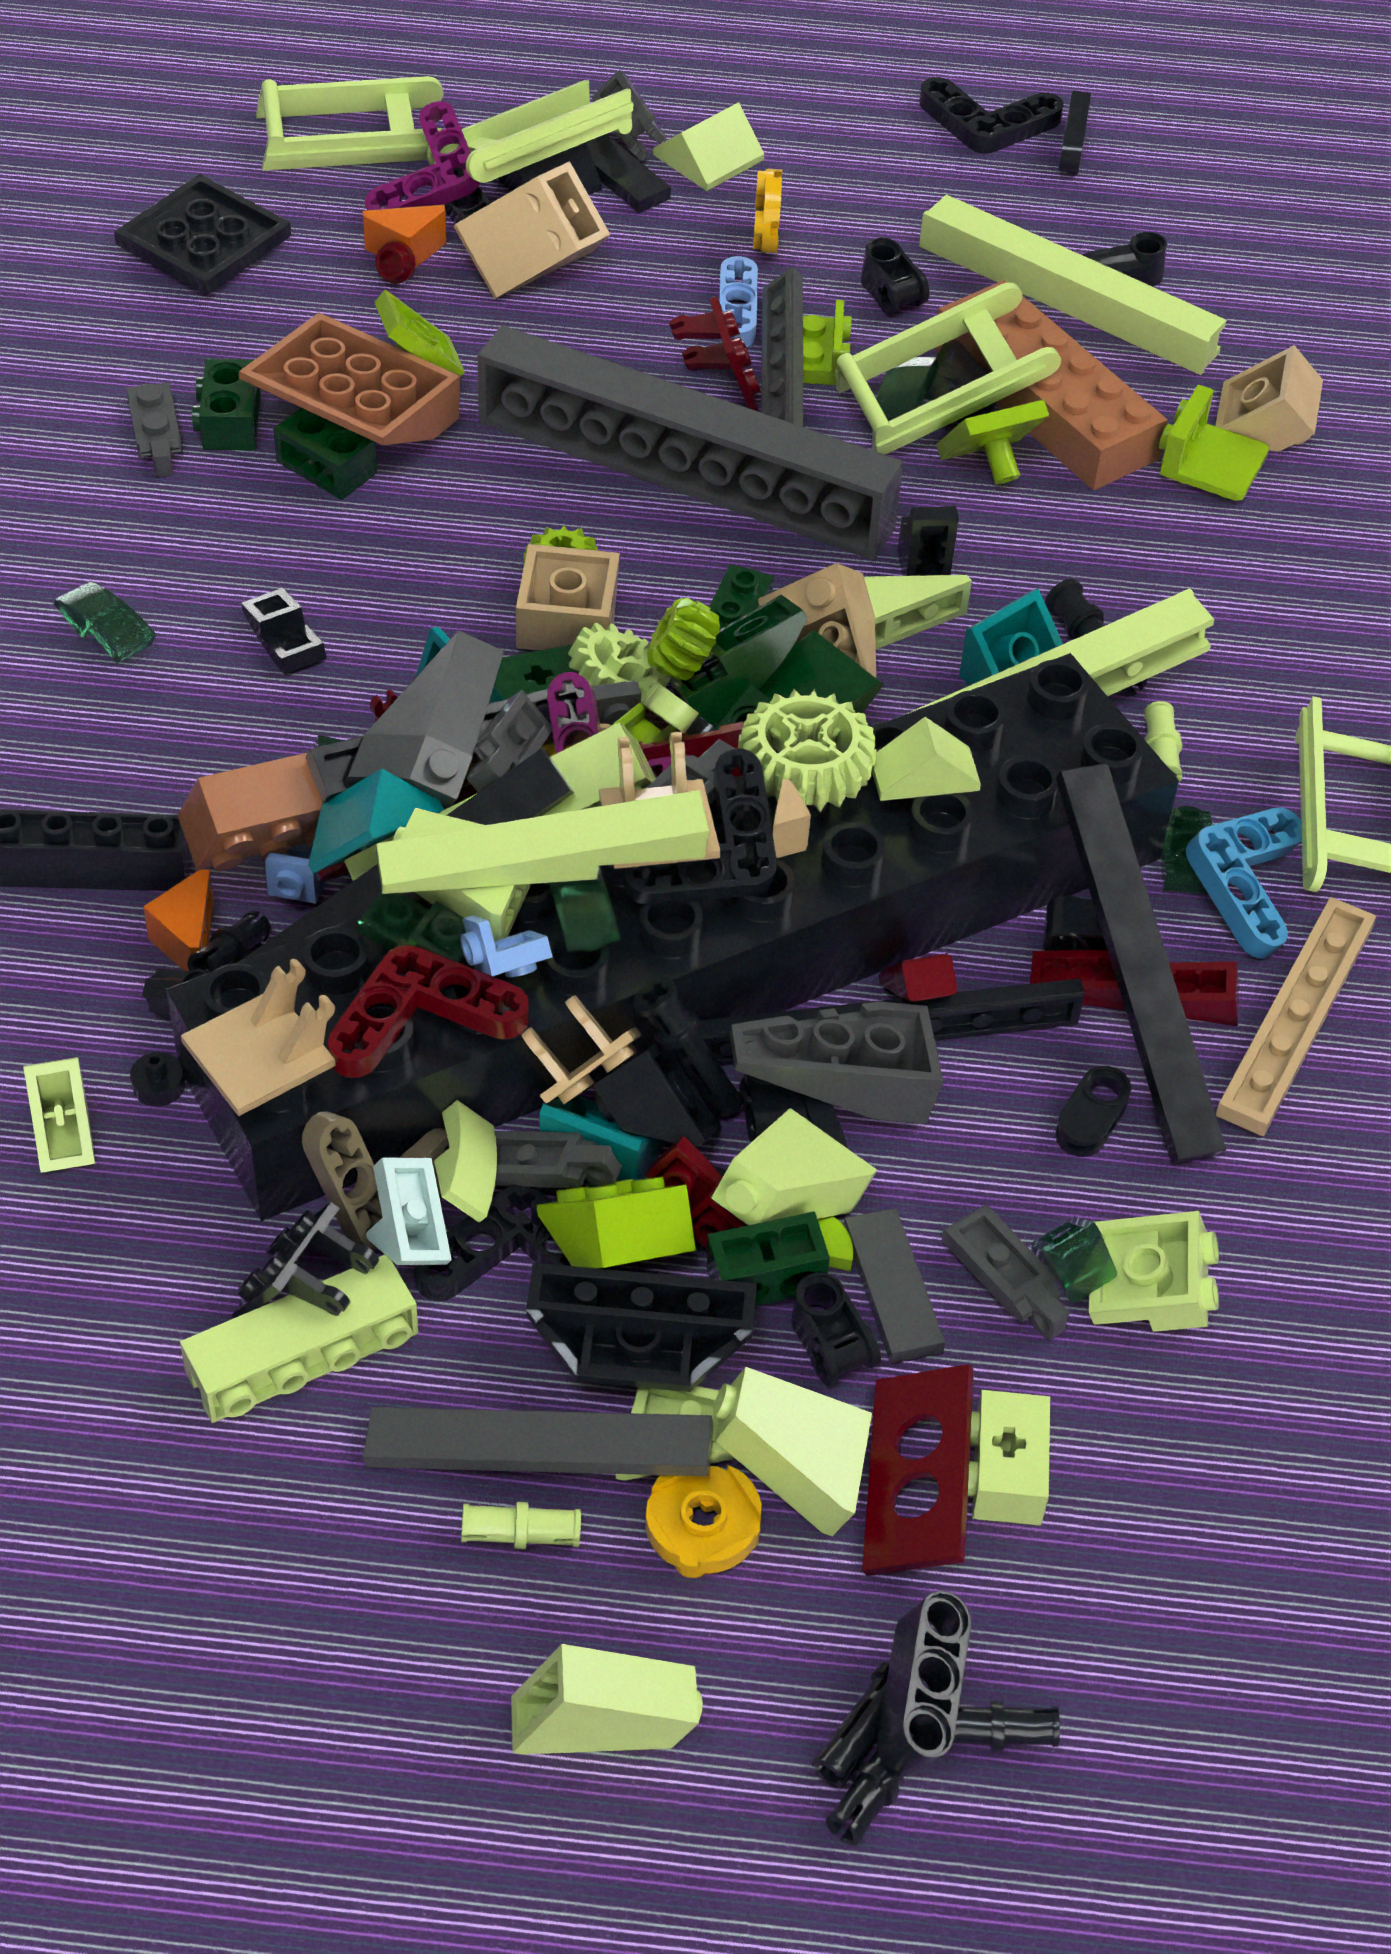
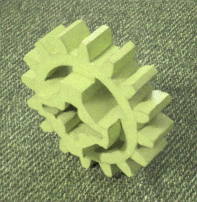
(614, 658)

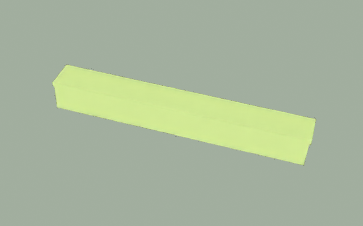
(1072, 283)
(1131, 646)

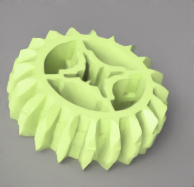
(806, 737)

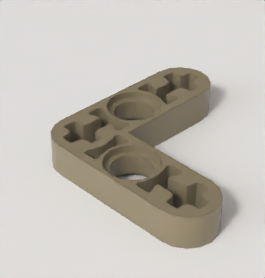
(332, 1167)

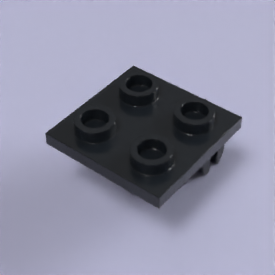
(284, 1275)

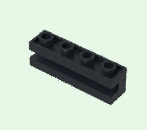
(92, 850)

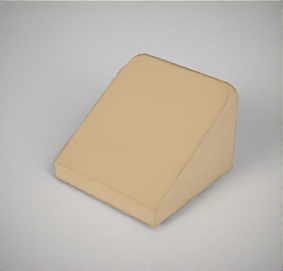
(790, 822)

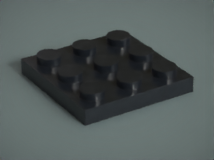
(203, 234)

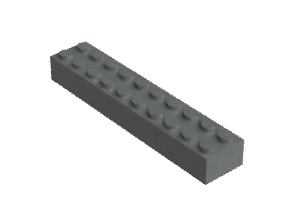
(689, 442)

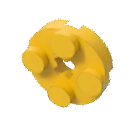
(769, 202)
(696, 1547)

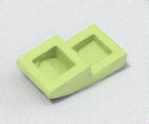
(470, 1164)

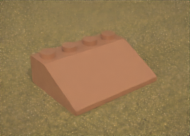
(358, 382)

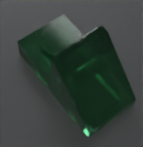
(1076, 1257)

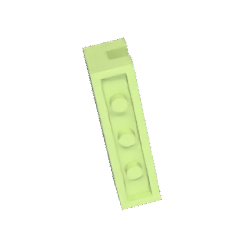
(295, 1341)

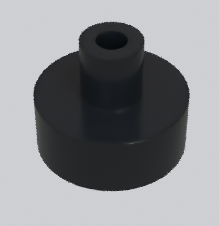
(157, 1079)

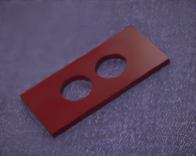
(939, 1534)

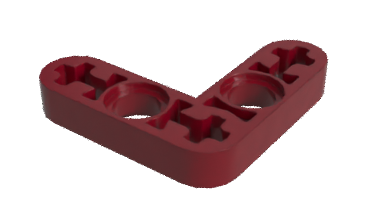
(410, 992)

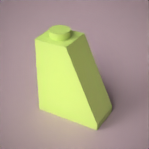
(494, 903)
(792, 1173)
(796, 1444)
(603, 1703)

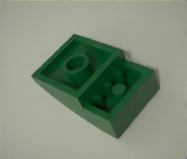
(743, 655)
(823, 667)

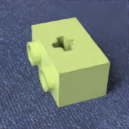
(1013, 1485)

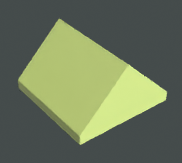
(713, 149)

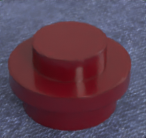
(395, 262)

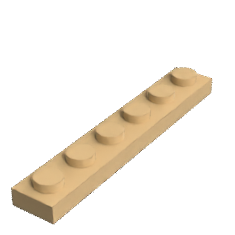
(1295, 1017)

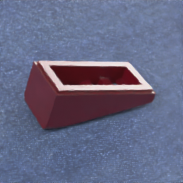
(921, 978)

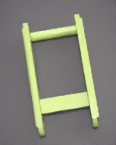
(394, 95)
(541, 130)
(972, 316)
(1317, 841)

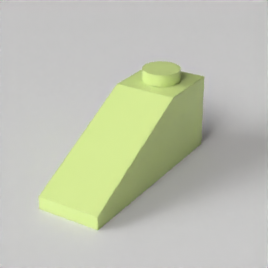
(915, 603)

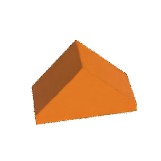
(418, 227)
(182, 918)

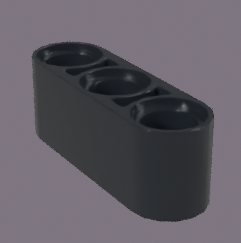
(907, 1702)

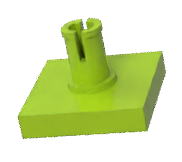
(417, 334)
(994, 434)

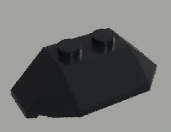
(638, 1324)

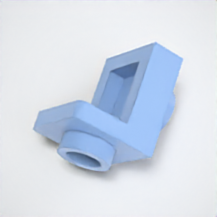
(291, 876)
(512, 955)

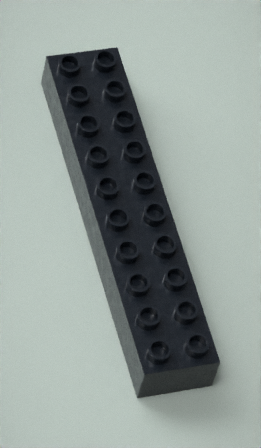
(862, 897)

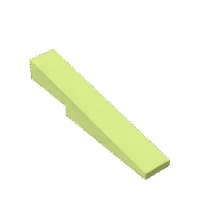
(548, 846)

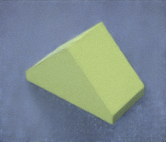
(923, 764)
(59, 1114)

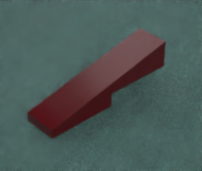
(1205, 988)

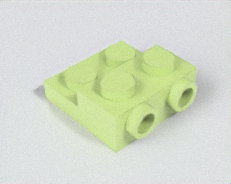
(1159, 1272)

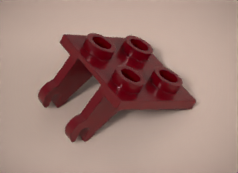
(726, 355)

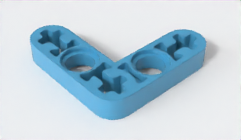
(1220, 850)

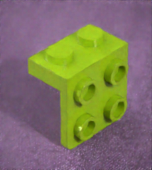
(1208, 454)

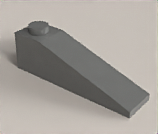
(434, 722)
(863, 1061)

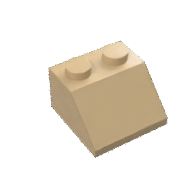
(1273, 401)
(563, 594)

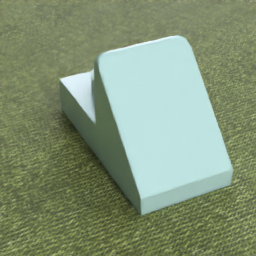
(411, 1213)

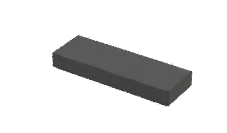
(894, 1286)

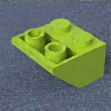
(620, 1222)

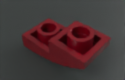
(688, 1166)

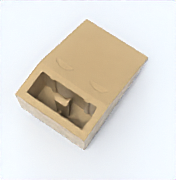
(532, 230)
(837, 609)

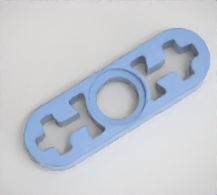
(746, 291)

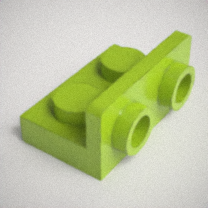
(824, 345)

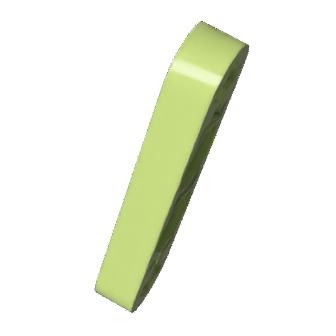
(669, 708)

